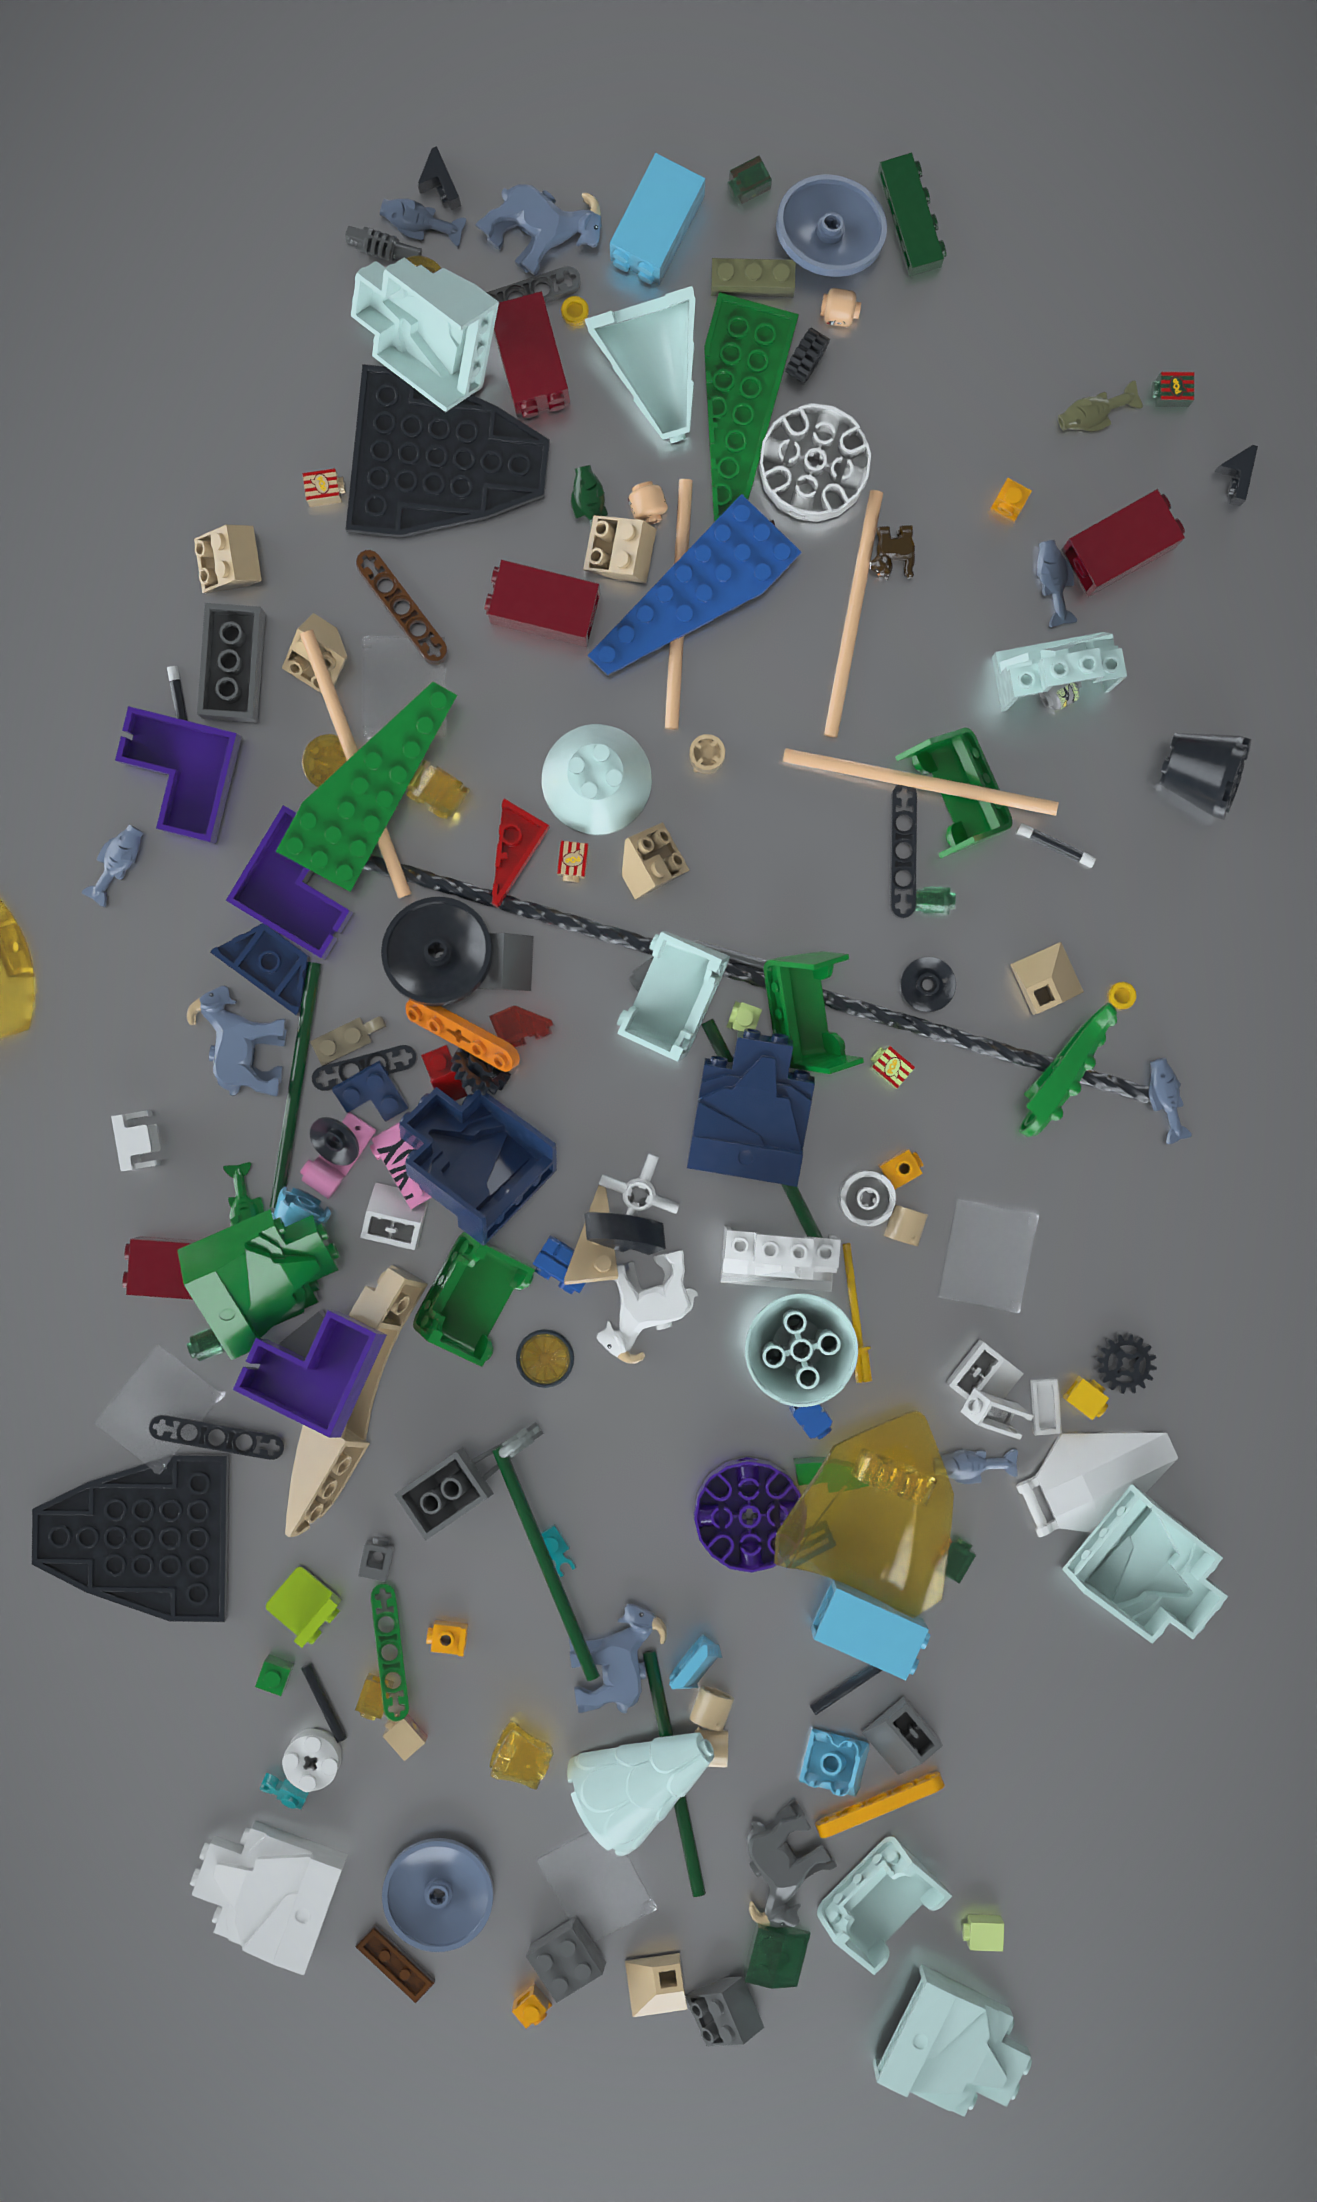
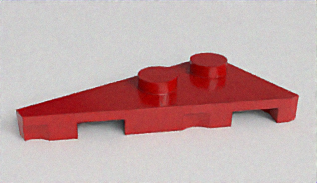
(518, 839)

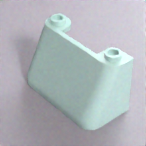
(673, 995)
(878, 1901)

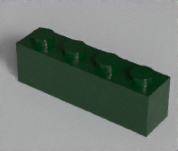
(911, 214)

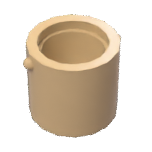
(706, 754)
(905, 1225)
(711, 1708)
(719, 1742)

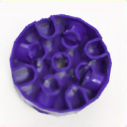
(727, 1495)

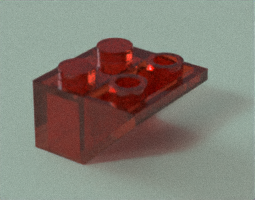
(518, 1024)

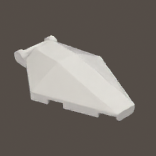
(1091, 1473)

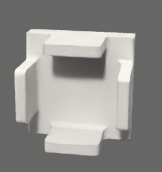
(135, 1140)

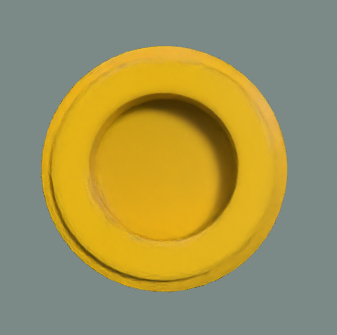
(574, 311)
(1121, 995)

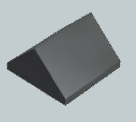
(510, 963)

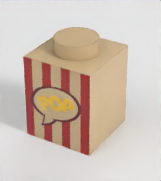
(323, 487)
(572, 861)
(404, 1736)

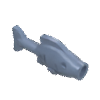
(414, 218)
(1055, 575)
(117, 857)
(1165, 1094)
(968, 1465)

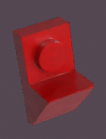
(439, 1069)

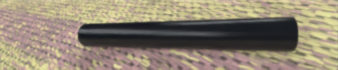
(844, 1689)
(323, 1703)

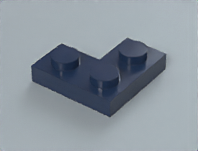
(374, 1085)

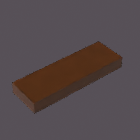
(395, 1963)

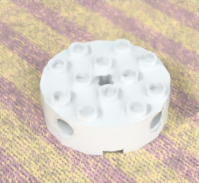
(787, 456)

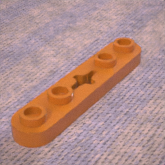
(464, 1035)

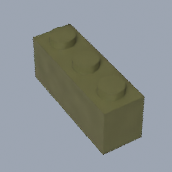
(753, 277)

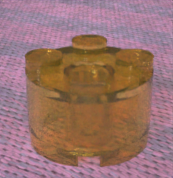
(437, 789)

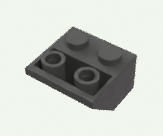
(902, 1737)
(725, 2012)

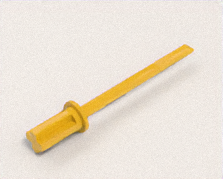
(862, 1369)

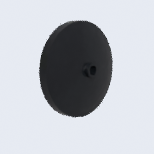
(431, 928)

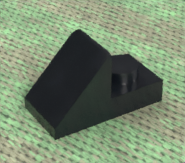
(436, 175)
(1241, 468)

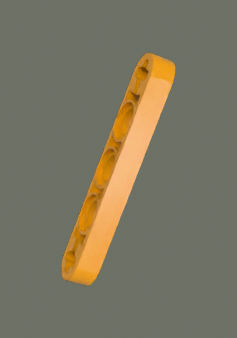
(879, 1804)

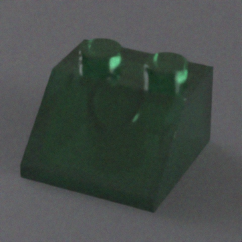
(776, 1956)

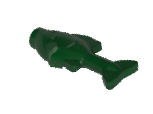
(587, 495)

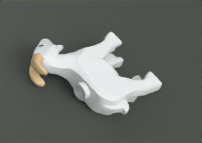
(647, 1307)

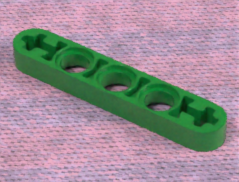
(386, 1666)

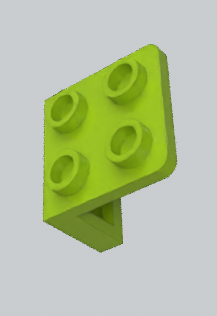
(304, 1605)

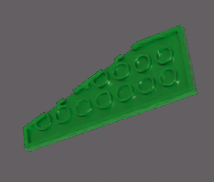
(743, 376)
(352, 808)

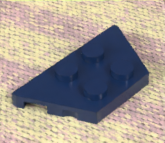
(268, 963)

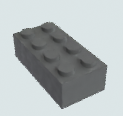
(231, 662)

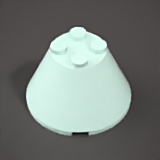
(596, 779)
(801, 1350)

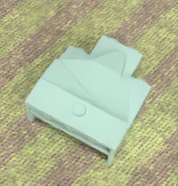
(427, 327)
(1055, 663)
(1148, 1569)
(953, 2047)

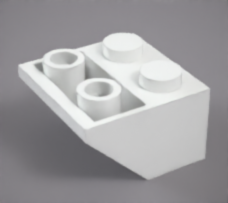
(391, 1219)
(984, 1371)

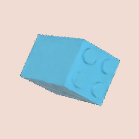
(657, 219)
(870, 1630)

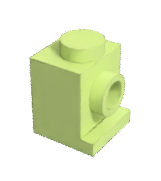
(743, 1017)

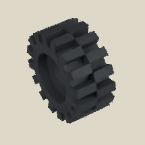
(807, 355)

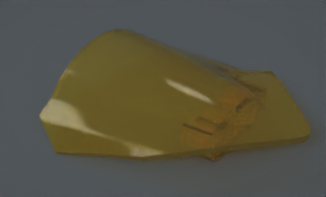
(877, 1516)

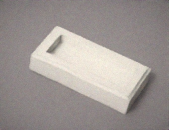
(1045, 1406)

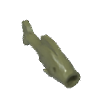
(1092, 412)

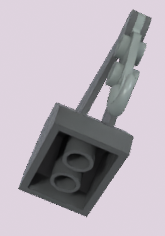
(455, 1485)

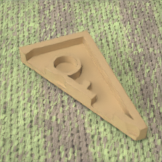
(591, 1260)

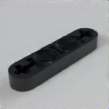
(364, 1062)

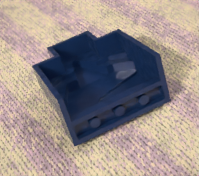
(752, 1112)
(476, 1158)

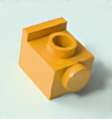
(1011, 499)
(455, 1630)
(531, 2006)

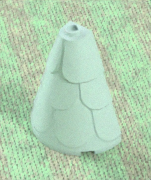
(654, 357)
(635, 1786)

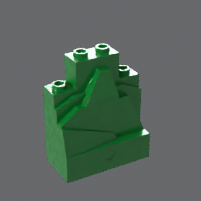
(256, 1276)

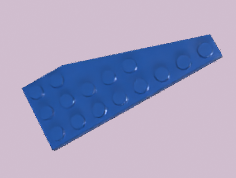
(717, 574)

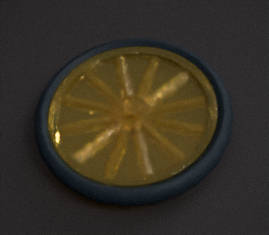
(545, 1358)

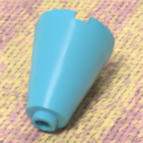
(299, 1205)

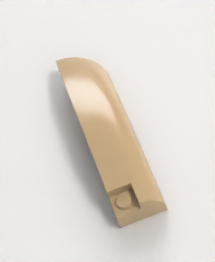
(327, 1463)

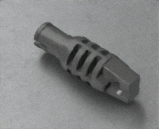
(379, 244)

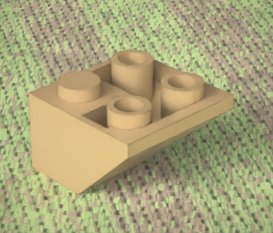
(331, 646)
(651, 860)
(1046, 978)
(656, 1985)

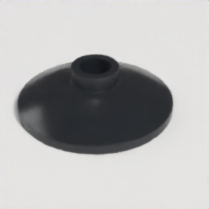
(942, 981)
(334, 1141)

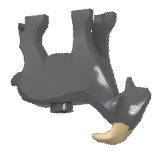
(780, 1867)

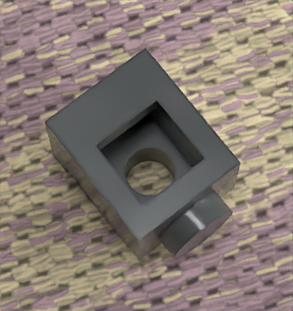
(372, 1568)

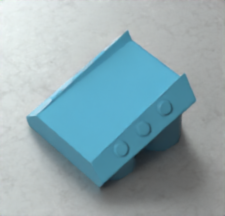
(695, 1664)
(834, 1762)

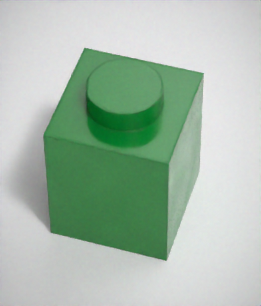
(274, 1675)

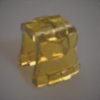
(520, 1757)

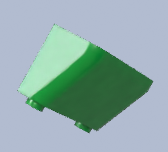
(470, 1298)

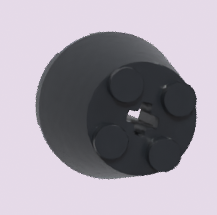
(1206, 769)

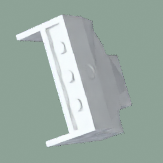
(779, 1260)
(269, 1892)

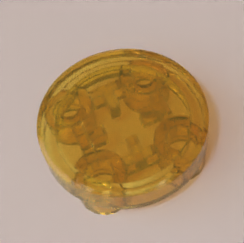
(322, 758)

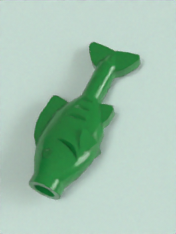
(242, 1205)

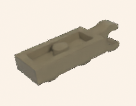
(345, 1039)

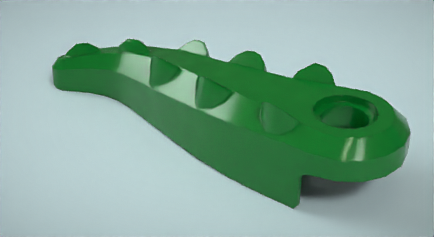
(1065, 1072)

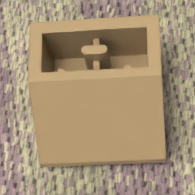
(620, 548)
(227, 558)

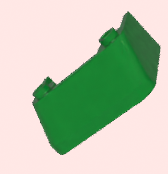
(960, 759)
(800, 1011)

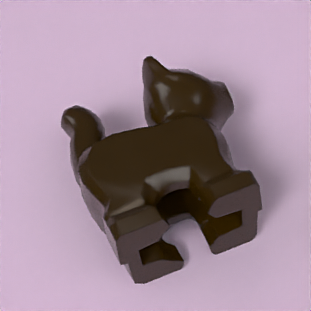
(894, 548)

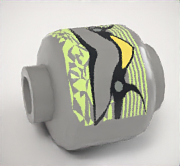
(1061, 695)

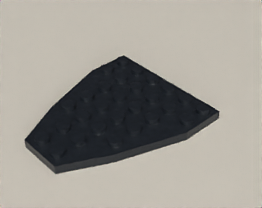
(436, 467)
(144, 1538)

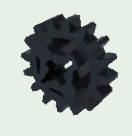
(478, 1073)
(1116, 1370)

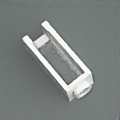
(993, 1412)

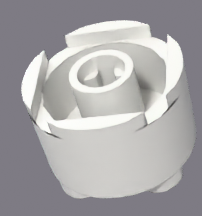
(882, 1201)
(311, 1775)

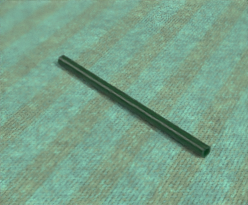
(296, 1080)
(792, 1192)
(546, 1565)
(681, 1806)

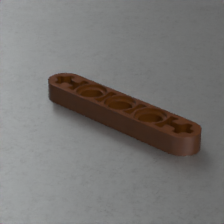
(397, 594)

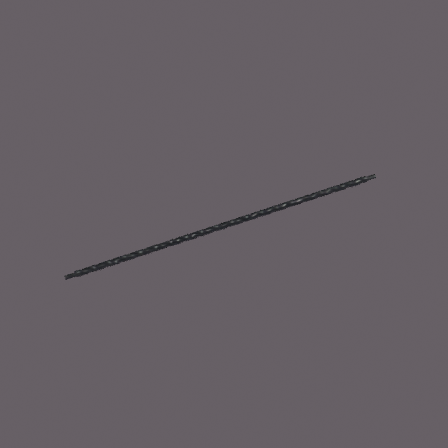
(756, 977)

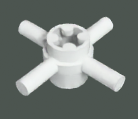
(641, 1182)

